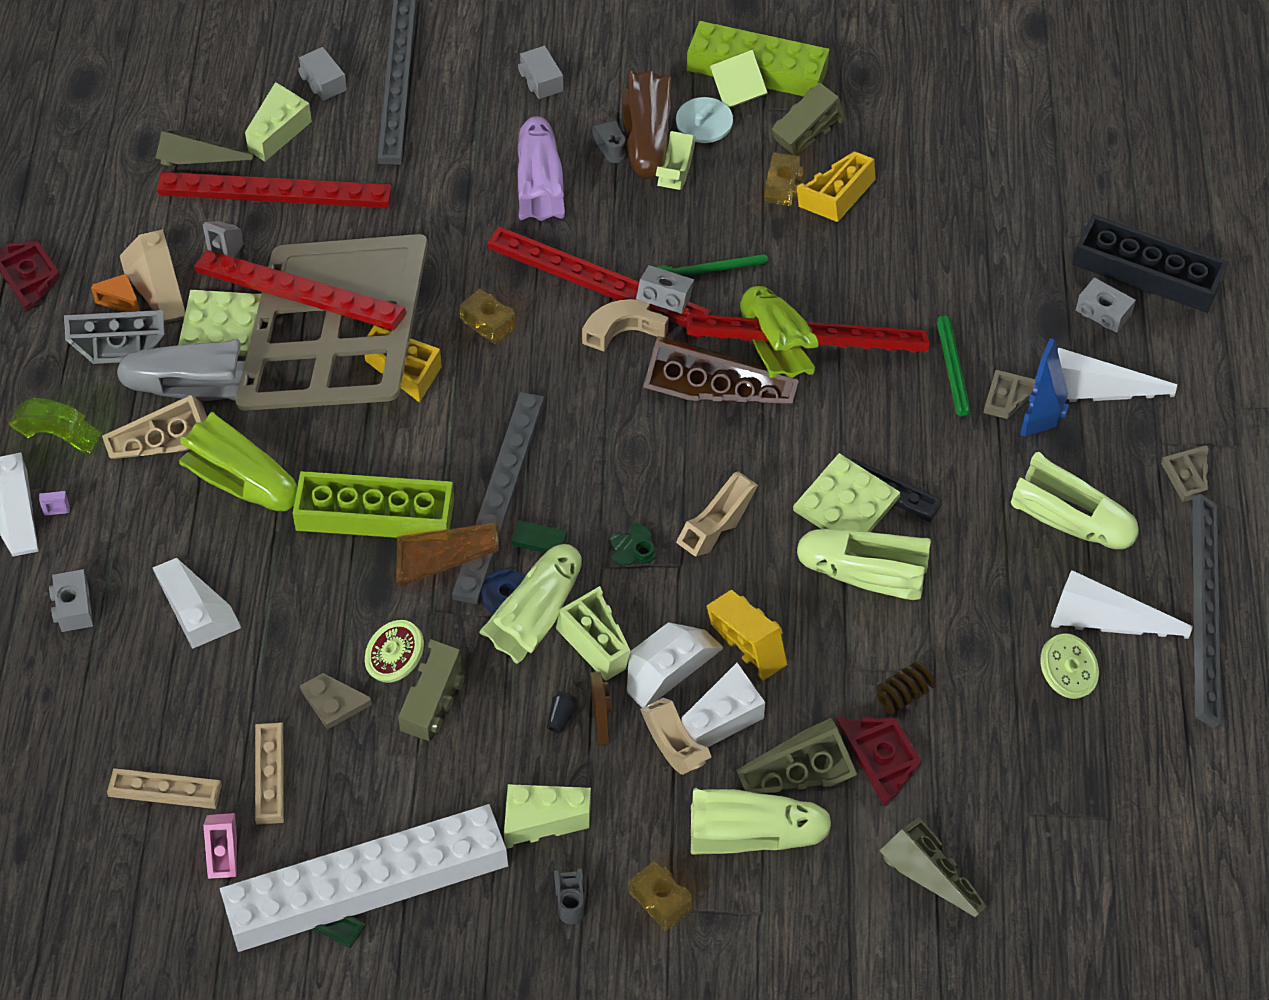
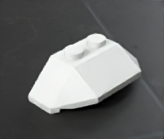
(667, 660)

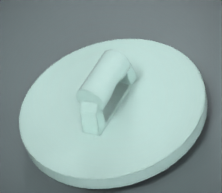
(705, 119)

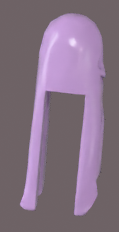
(539, 172)

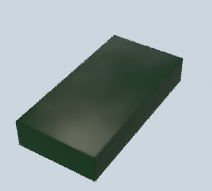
(537, 537)
(343, 931)

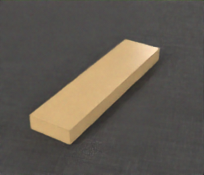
(269, 773)
(164, 788)

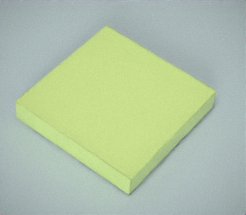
(739, 79)

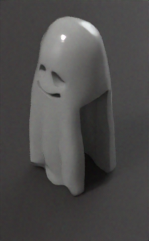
(195, 369)

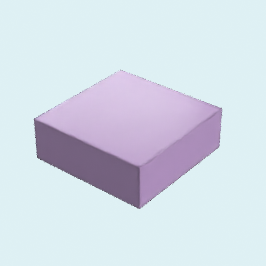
(54, 503)

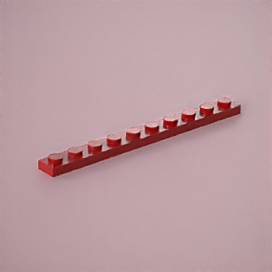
(274, 190)
(578, 271)
(301, 290)
(828, 334)

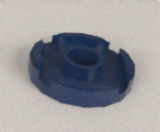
(495, 584)

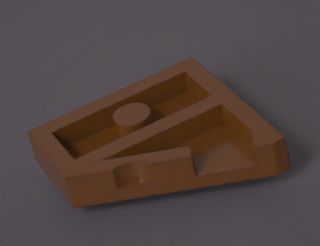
(601, 706)

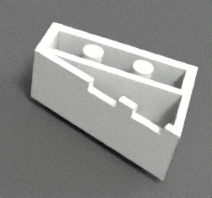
(724, 709)

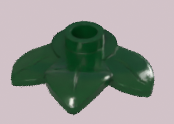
(629, 547)

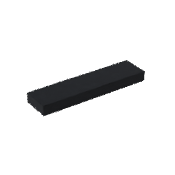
(911, 498)

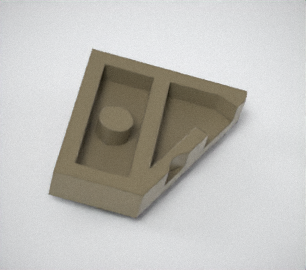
(1007, 394)
(1188, 472)
(333, 699)

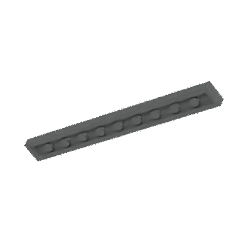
(397, 82)
(501, 490)
(1206, 611)

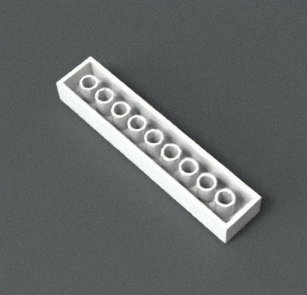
(364, 877)

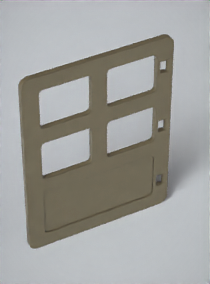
(368, 266)

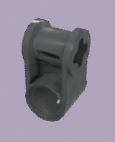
(610, 140)
(570, 891)

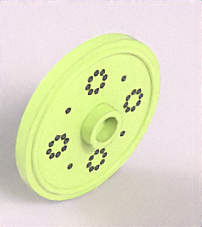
(1069, 666)

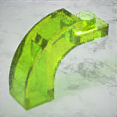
(55, 418)

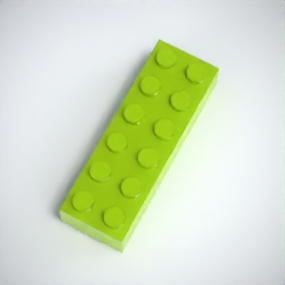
(782, 62)
(371, 505)

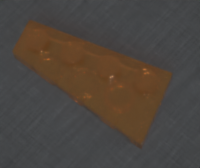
(440, 550)

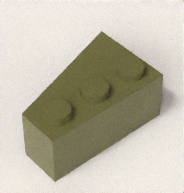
(808, 118)
(433, 692)

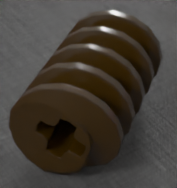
(903, 686)

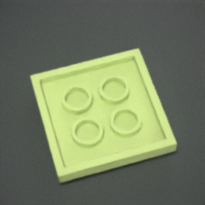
(219, 318)
(846, 498)

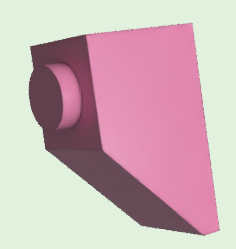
(221, 845)

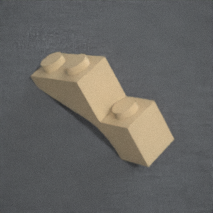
(721, 514)

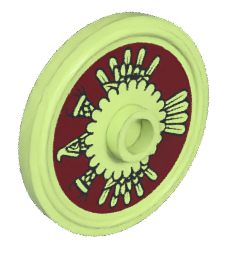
(394, 651)

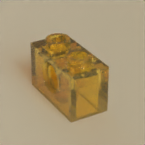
(782, 179)
(487, 316)
(663, 910)

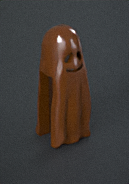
(645, 120)

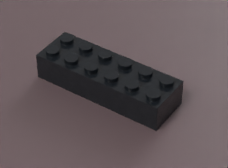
(1150, 263)

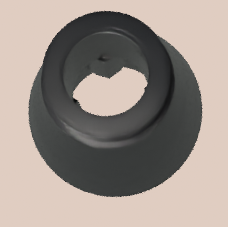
(561, 710)

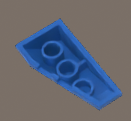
(1048, 394)

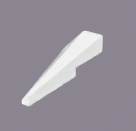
(1104, 381)
(1098, 606)

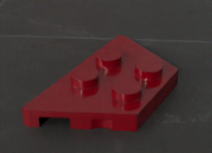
(27, 271)
(881, 752)

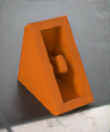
(116, 294)

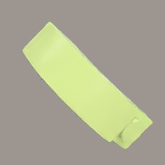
(677, 161)

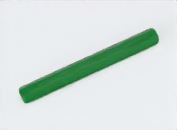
(953, 366)

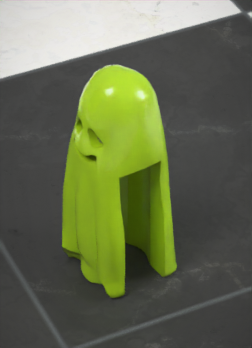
(783, 329)
(237, 465)

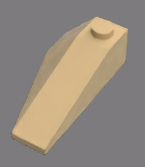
(153, 275)
(156, 432)

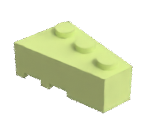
(277, 122)
(593, 633)
(544, 811)

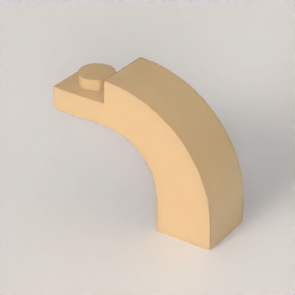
(620, 317)
(673, 738)

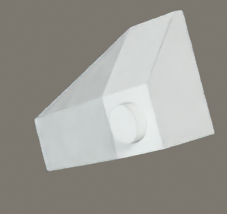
(16, 510)
(196, 606)

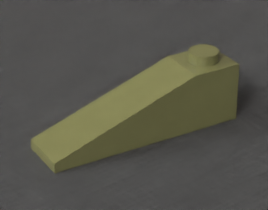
(183, 148)
(803, 761)
(917, 855)

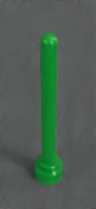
(717, 266)

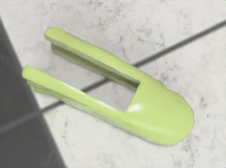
(1108, 525)
(868, 560)
(535, 603)
(752, 821)

